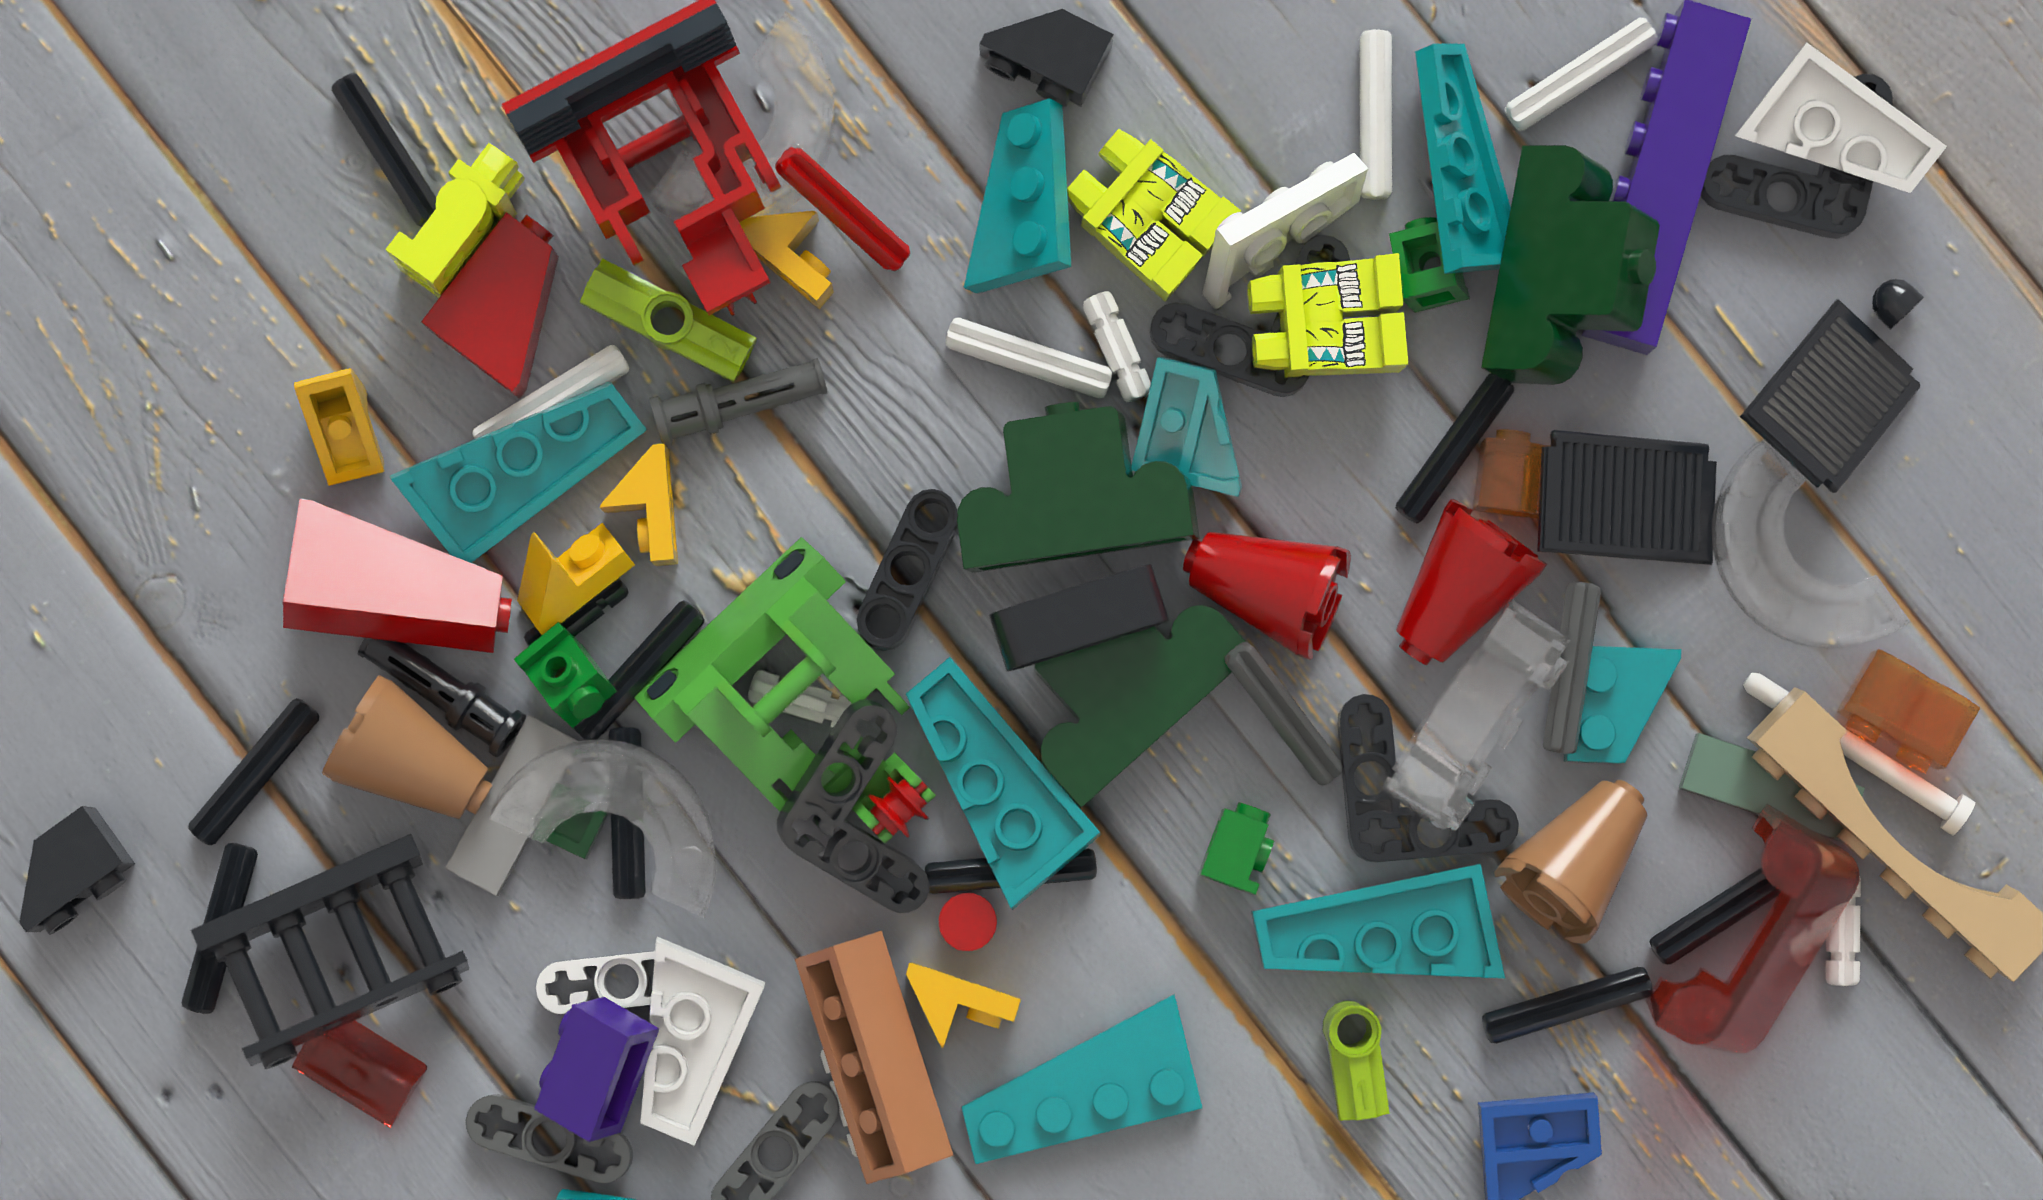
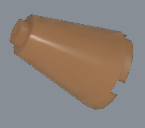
(406, 755)
(1576, 860)

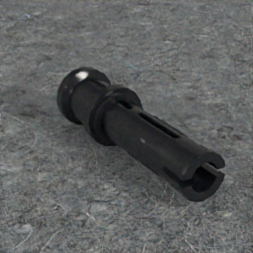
(464, 704)

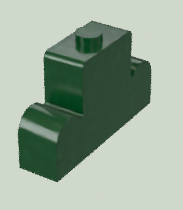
(1565, 266)
(1073, 495)
(1130, 696)

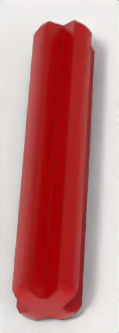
(842, 208)

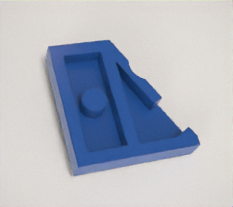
(1536, 1141)

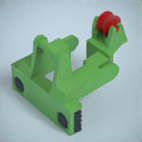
(699, 689)

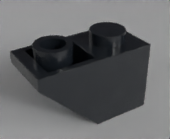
(1051, 51)
(70, 865)

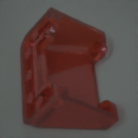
(1815, 889)

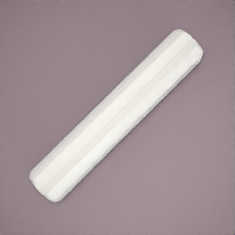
(1581, 74)
(1376, 112)
(1028, 357)
(595, 371)

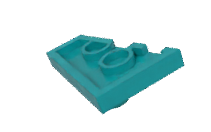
(1024, 203)

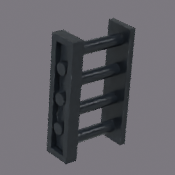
(284, 917)

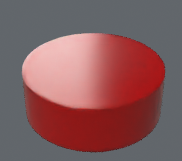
(967, 922)

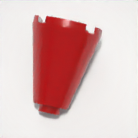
(1463, 583)
(1272, 584)

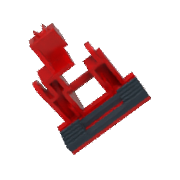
(676, 56)

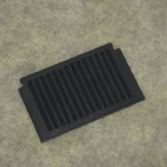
(1832, 398)
(1626, 498)

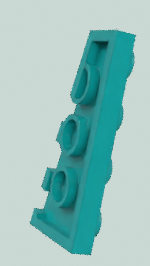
(1463, 162)
(509, 475)
(1006, 793)
(1399, 927)
(1102, 1085)

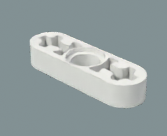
(577, 971)

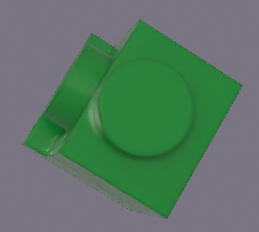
(1422, 287)
(565, 675)
(1238, 848)

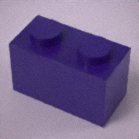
(595, 1068)

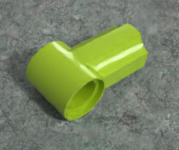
(1356, 1066)

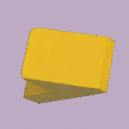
(774, 242)
(340, 425)
(649, 489)
(562, 585)
(942, 993)

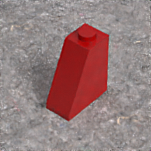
(499, 302)

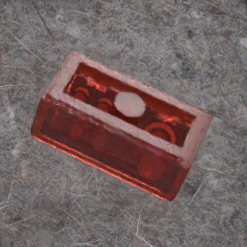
(362, 1070)

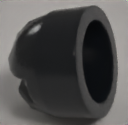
(1894, 301)

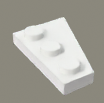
(1840, 123)
(1256, 238)
(701, 1023)

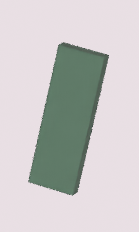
(1734, 778)

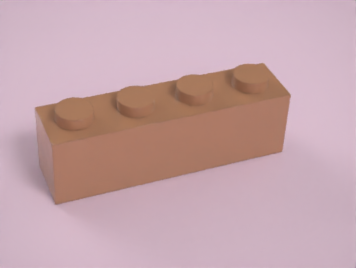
(874, 1057)

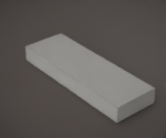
(491, 849)

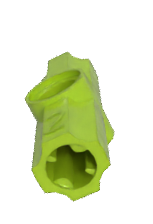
(635, 303)

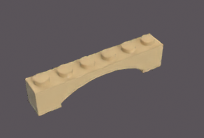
(1806, 746)

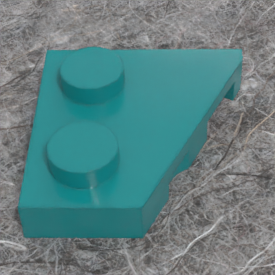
(1188, 427)
(1620, 699)

